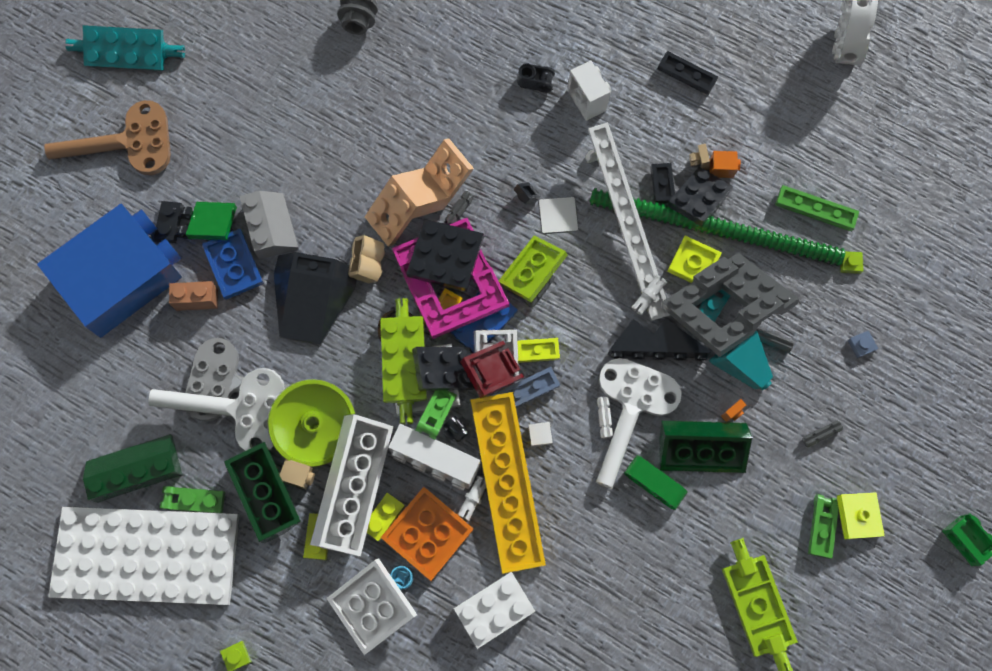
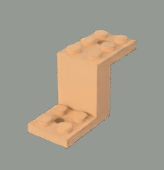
(418, 192)

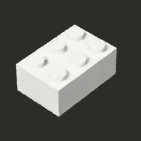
(494, 610)

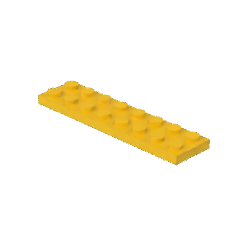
(507, 483)

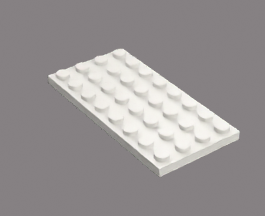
(145, 556)

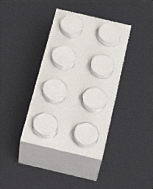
(434, 456)

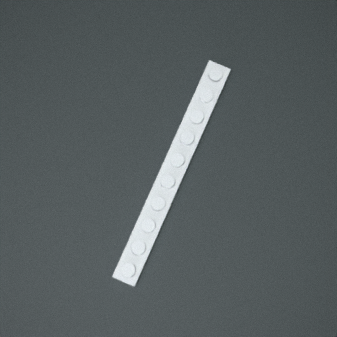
(626, 214)

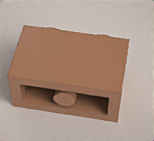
(193, 295)

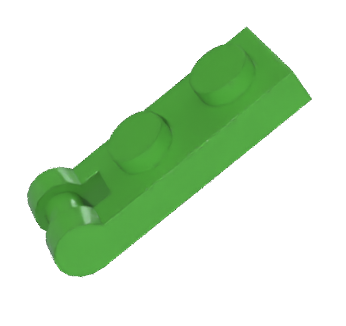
(436, 412)
(193, 500)
(823, 527)

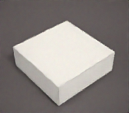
(540, 434)

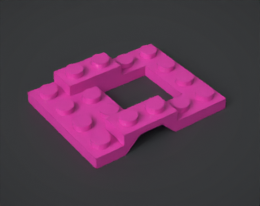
(443, 321)

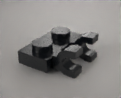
(169, 221)

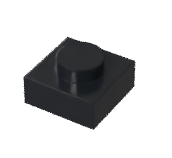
(526, 193)

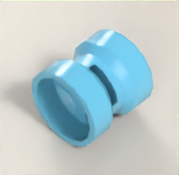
(402, 576)

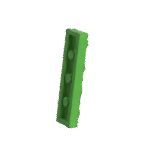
(817, 208)

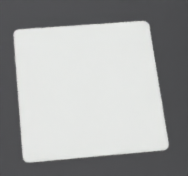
(558, 215)

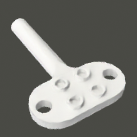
(638, 391)
(248, 410)

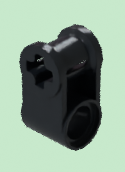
(536, 77)

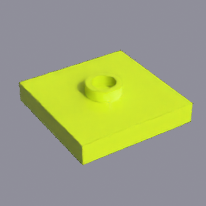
(692, 258)
(860, 515)

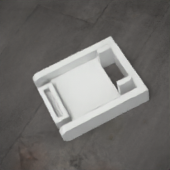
(480, 343)

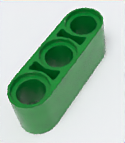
(655, 482)

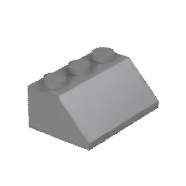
(268, 223)

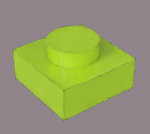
(852, 263)
(235, 656)

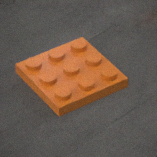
(427, 533)

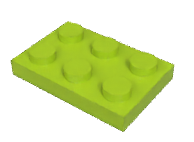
(532, 268)

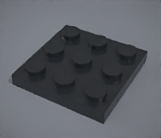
(445, 255)

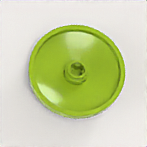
(308, 421)

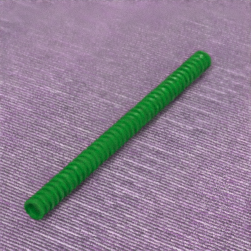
(728, 229)

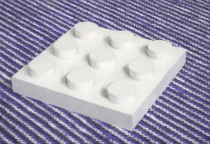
(371, 606)

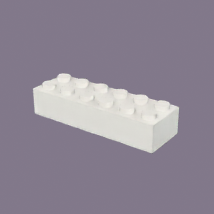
(352, 485)

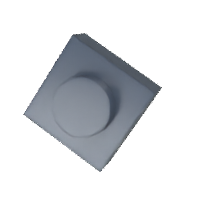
(862, 344)

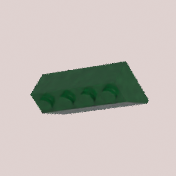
(704, 446)
(131, 469)
(262, 493)

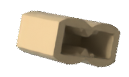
(366, 259)

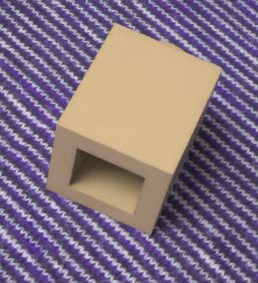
(297, 474)

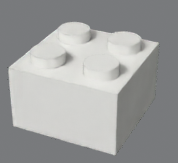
(588, 90)

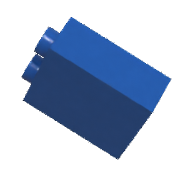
(111, 269)

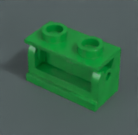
(970, 539)

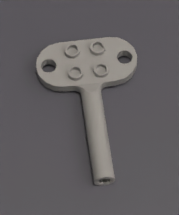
(215, 374)

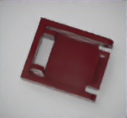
(494, 367)

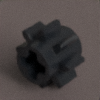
(456, 428)

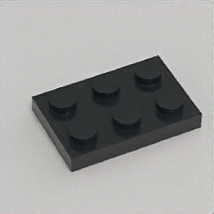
(700, 196)
(441, 368)

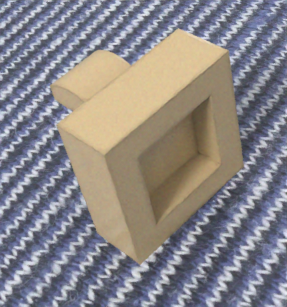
(700, 158)

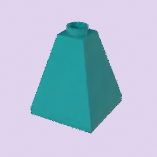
(746, 363)

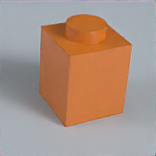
(724, 164)

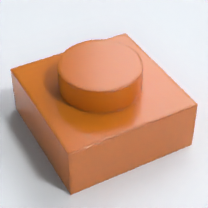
(734, 412)

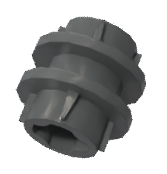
(357, 15)

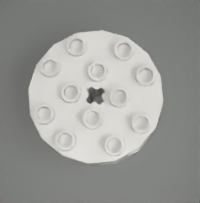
(854, 31)

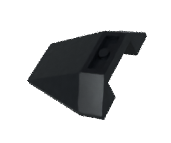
(310, 295)

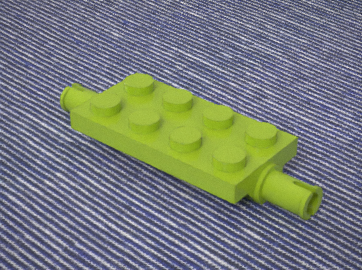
(399, 377)
(759, 606)

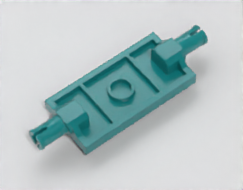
(124, 47)

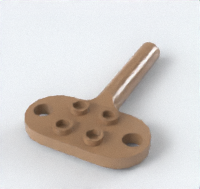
(144, 139)

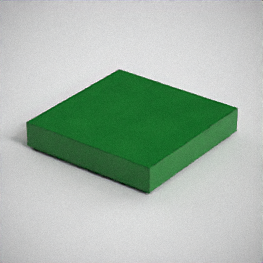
(211, 220)

